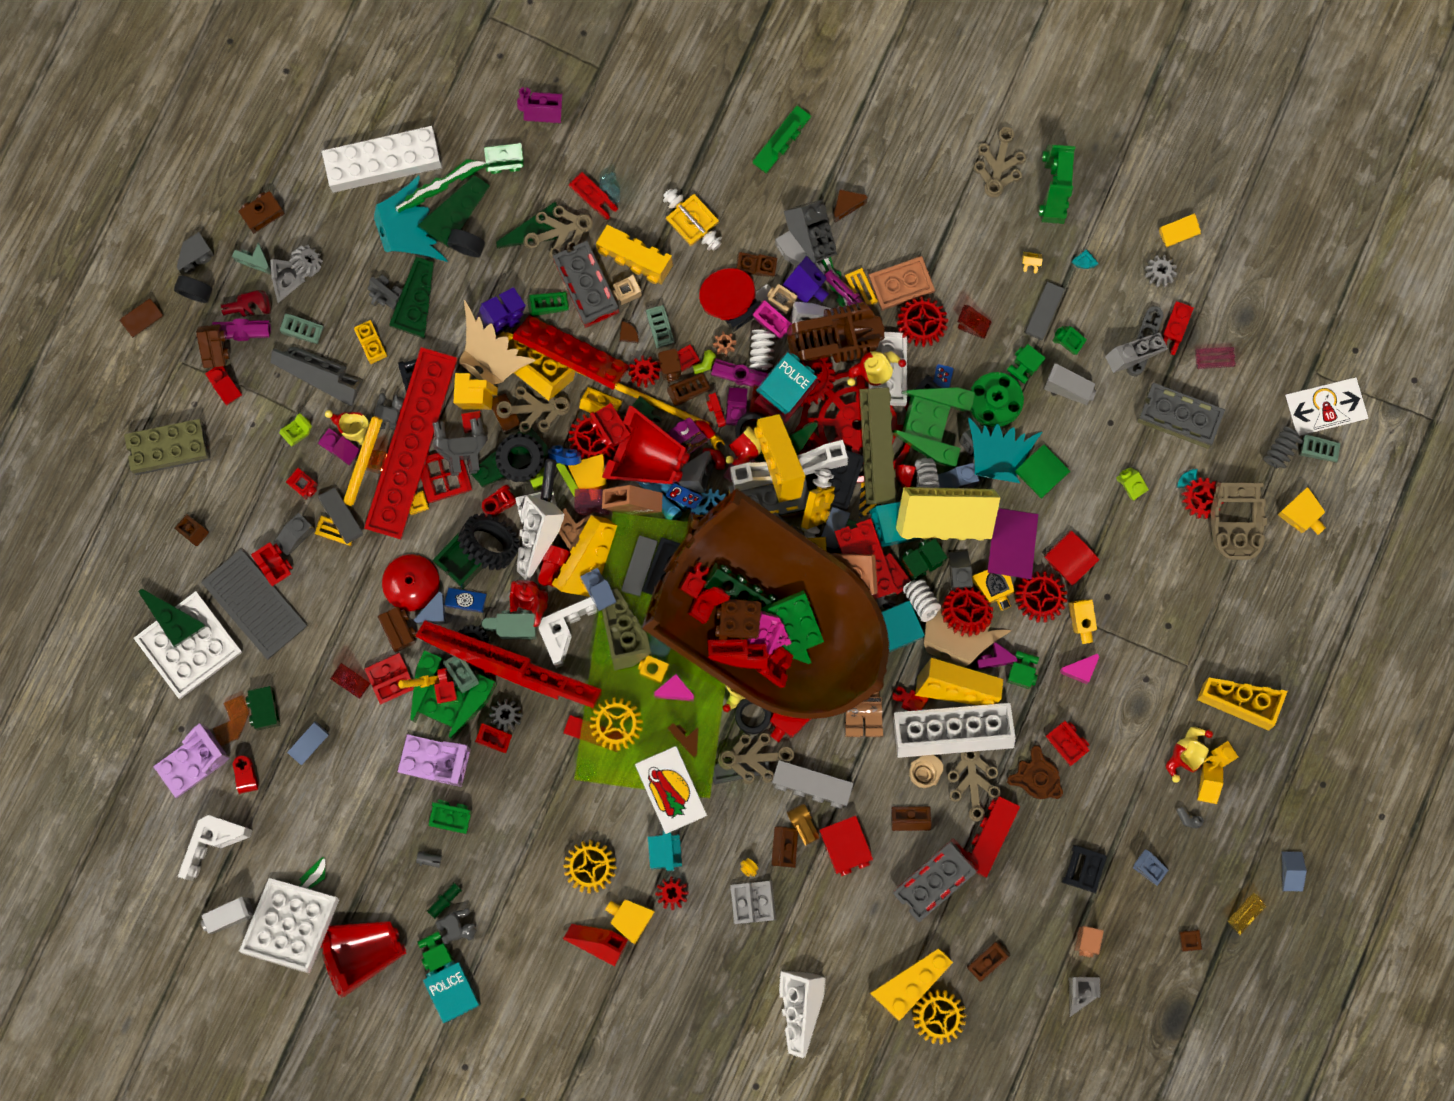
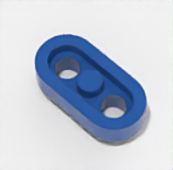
(564, 455)

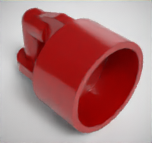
(552, 564)

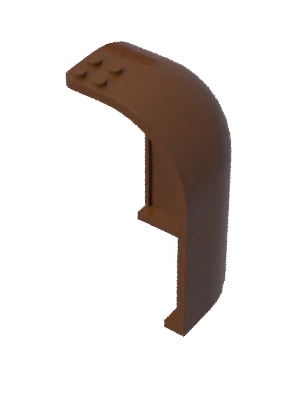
(782, 562)

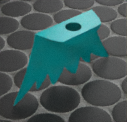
(400, 230)
(998, 455)

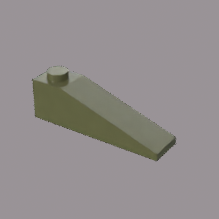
(625, 635)

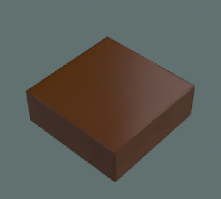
(1190, 940)

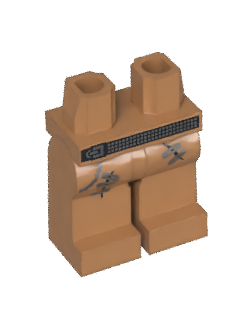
(872, 712)

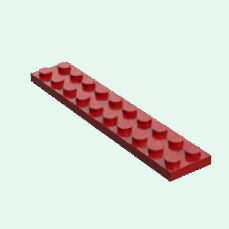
(410, 443)

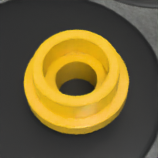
(748, 867)

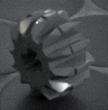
(512, 717)

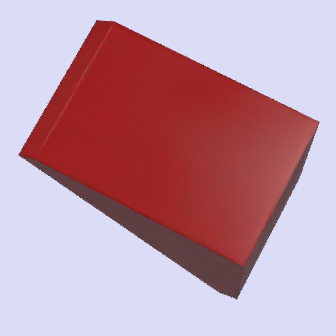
(493, 738)

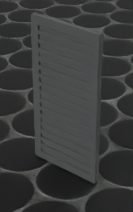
(254, 604)

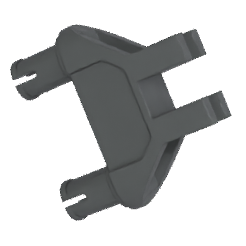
(460, 448)

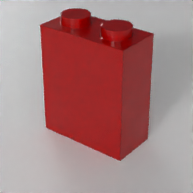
(846, 846)

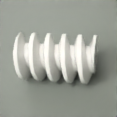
(761, 350)
(922, 599)

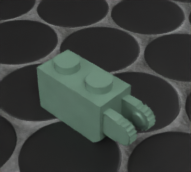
(512, 625)

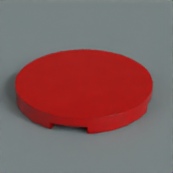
(727, 293)

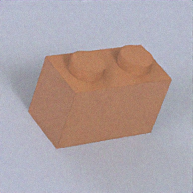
(1088, 941)

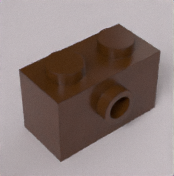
(261, 212)

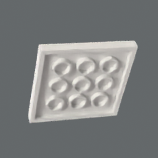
(194, 659)
(289, 925)

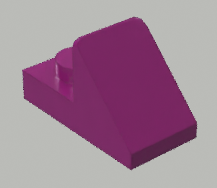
(736, 405)
(339, 446)
(1001, 658)

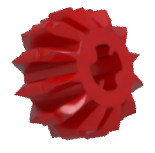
(641, 377)
(678, 891)

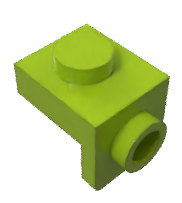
(296, 430)
(1132, 483)

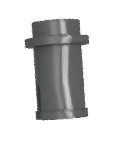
(427, 859)

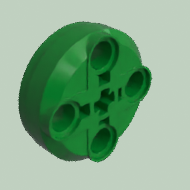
(998, 409)

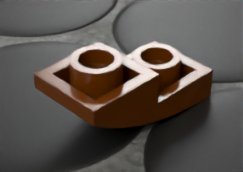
(756, 265)

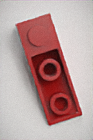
(598, 942)

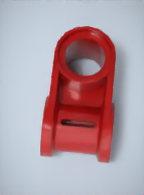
(499, 500)
(245, 779)

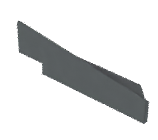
(319, 373)

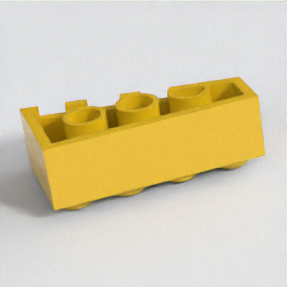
(634, 255)
(957, 684)

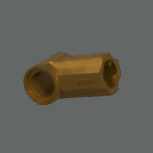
(802, 821)

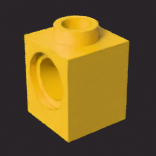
(659, 675)

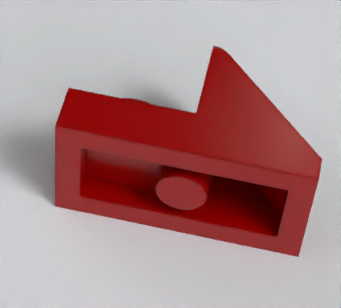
(223, 384)

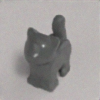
(389, 414)
(454, 928)

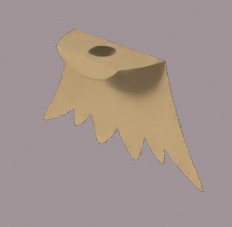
(488, 352)
(951, 646)

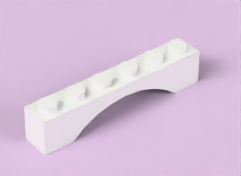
(757, 474)

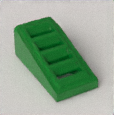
(548, 309)

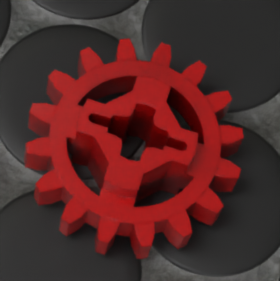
(1193, 496)

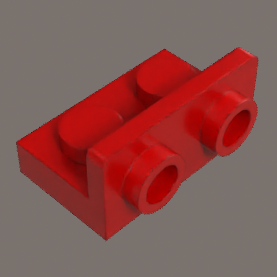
(610, 425)

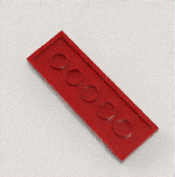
(571, 352)

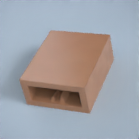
(632, 500)

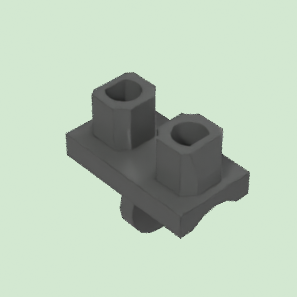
(382, 294)

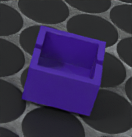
(502, 314)

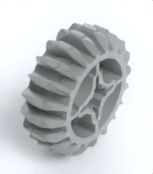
(926, 473)

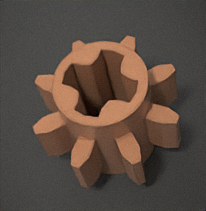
(723, 337)

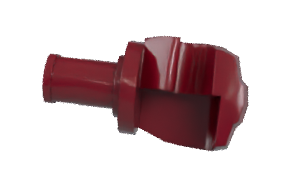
(245, 301)

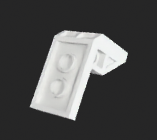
(559, 641)
(223, 835)

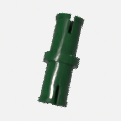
(444, 900)

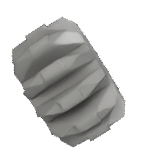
(305, 261)
(1158, 277)

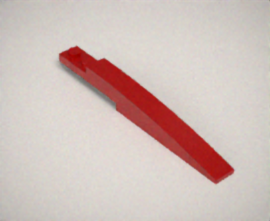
(508, 665)

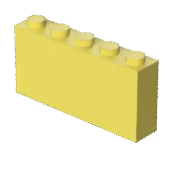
(947, 513)

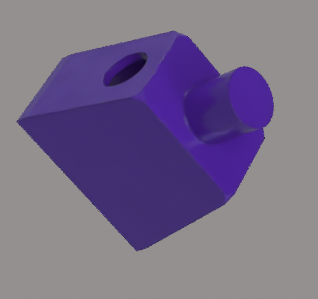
(806, 281)

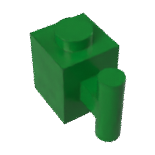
(1028, 361)
(1022, 674)
(437, 955)

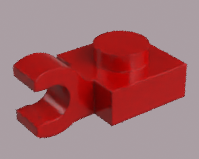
(445, 690)

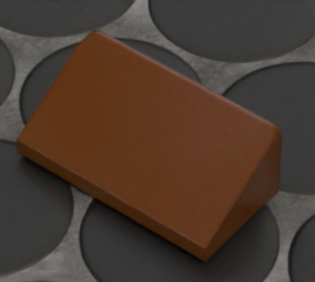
(141, 317)
(911, 818)
(784, 847)

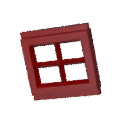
(428, 485)

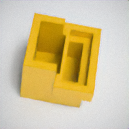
(473, 392)

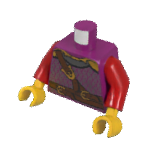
(694, 434)

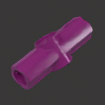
(245, 329)
(728, 372)

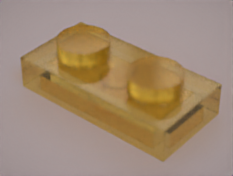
(1246, 913)

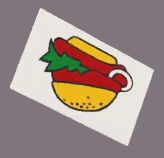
(670, 790)

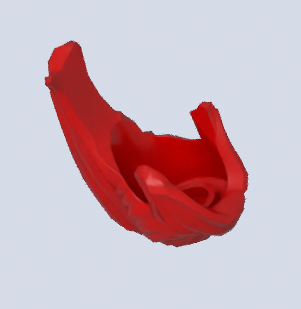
(528, 596)

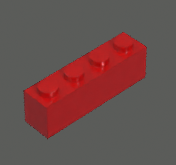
(993, 834)

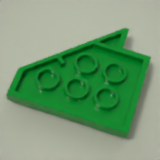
(798, 623)

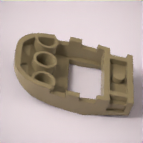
(1239, 539)

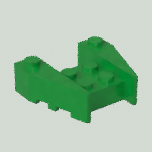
(1060, 161)
(927, 420)
(453, 713)

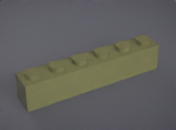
(877, 445)

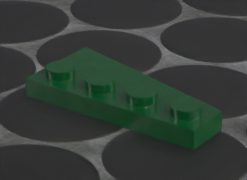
(454, 211)
(414, 302)
(518, 458)

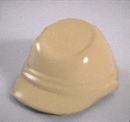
(926, 771)

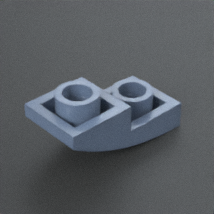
(836, 520)
(308, 743)

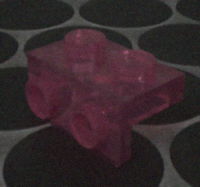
(589, 501)

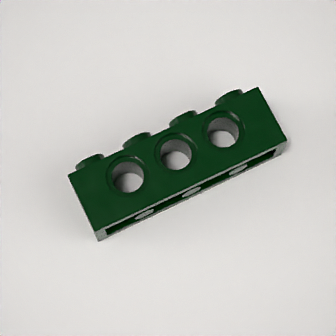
(720, 573)

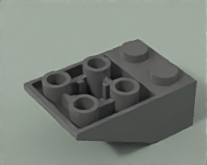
(812, 229)

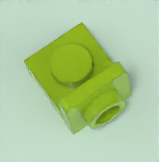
(538, 480)

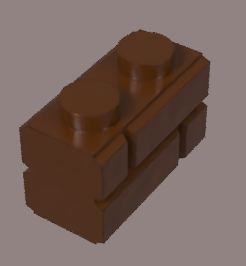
(212, 346)
(669, 365)
(397, 629)

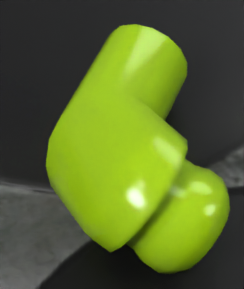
(707, 363)

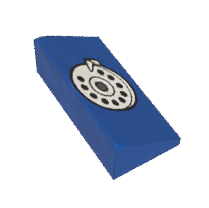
(465, 600)

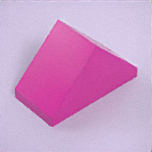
(771, 319)
(1082, 669)
(675, 690)

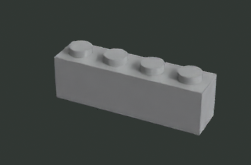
(812, 783)

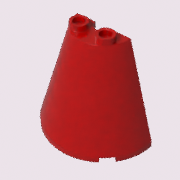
(647, 454)
(358, 953)

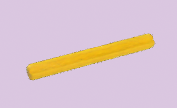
(362, 460)

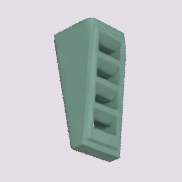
(654, 311)
(296, 320)
(1318, 455)

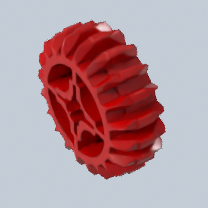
(914, 322)
(585, 435)
(1033, 596)
(974, 604)

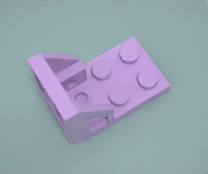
(434, 760)
(191, 761)

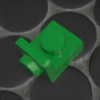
(1069, 339)

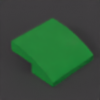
(1042, 471)

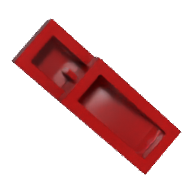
(738, 653)

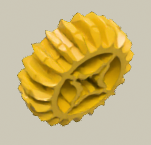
(623, 718)
(585, 850)
(923, 1023)

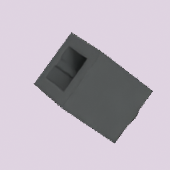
(193, 253)

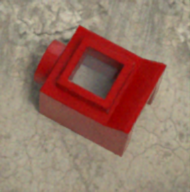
(302, 484)

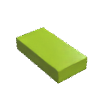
(567, 478)

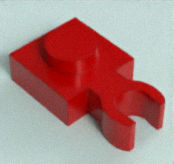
(713, 405)
(692, 582)
(909, 700)

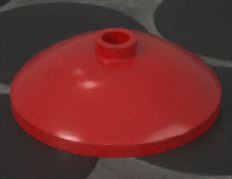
(421, 590)

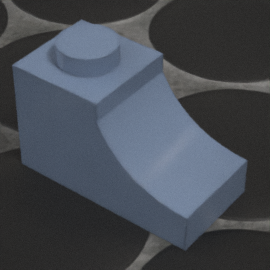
(960, 477)

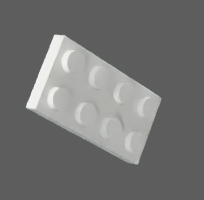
(898, 381)

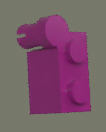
(540, 107)

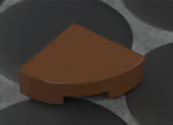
(628, 333)

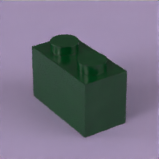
(263, 708)

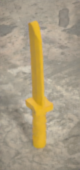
(423, 681)

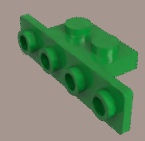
(782, 138)

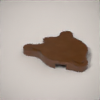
(1037, 778)

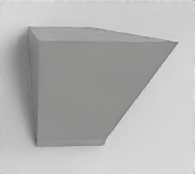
(284, 278)
(1082, 992)

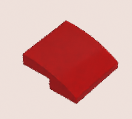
(1071, 558)
(385, 677)

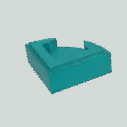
(1085, 261)
(1186, 478)

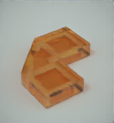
(238, 715)

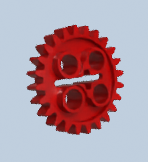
(825, 377)

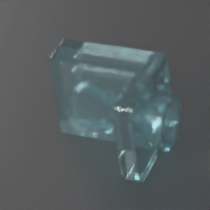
(610, 190)

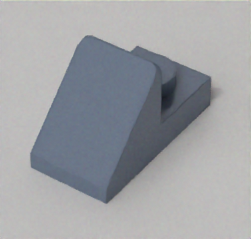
(598, 589)
(1150, 867)

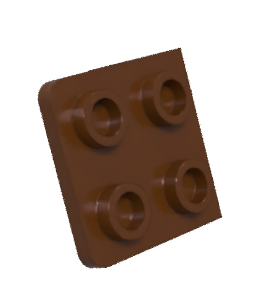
(738, 619)

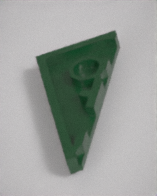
(517, 236)
(175, 623)

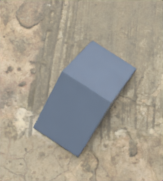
(433, 612)
(1293, 871)

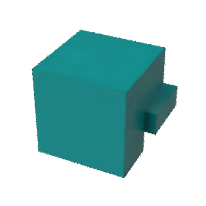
(665, 852)

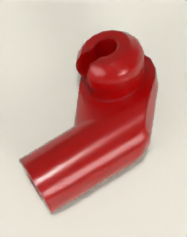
(718, 458)

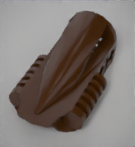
(840, 333)

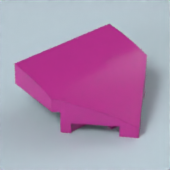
(771, 632)

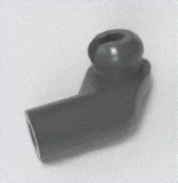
(1189, 820)

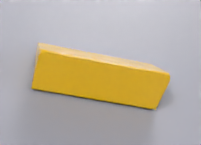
(1180, 230)
(594, 400)

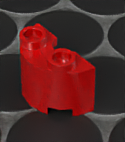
(271, 563)
(777, 665)

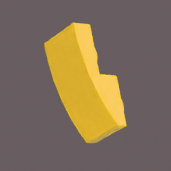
(370, 342)

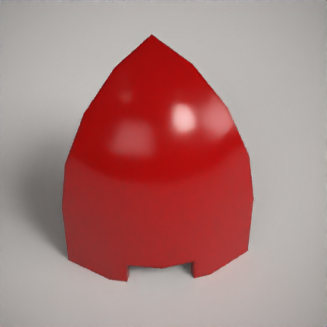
(904, 475)

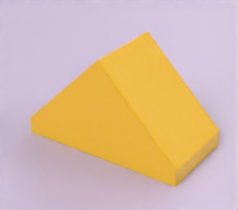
(1210, 784)

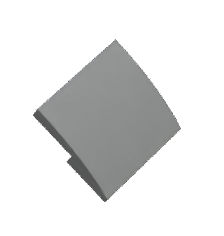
(753, 902)

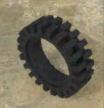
(496, 529)

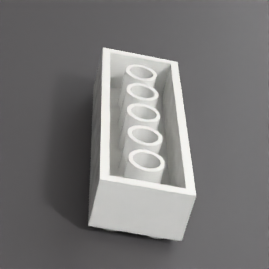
(381, 159)
(954, 730)

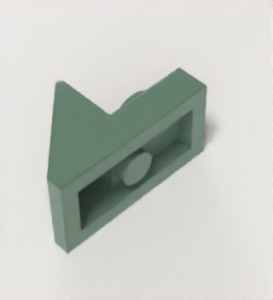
(257, 261)
(460, 673)

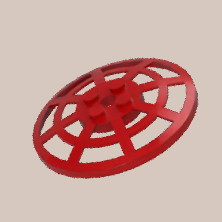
(845, 418)

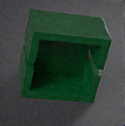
(927, 557)
(456, 564)

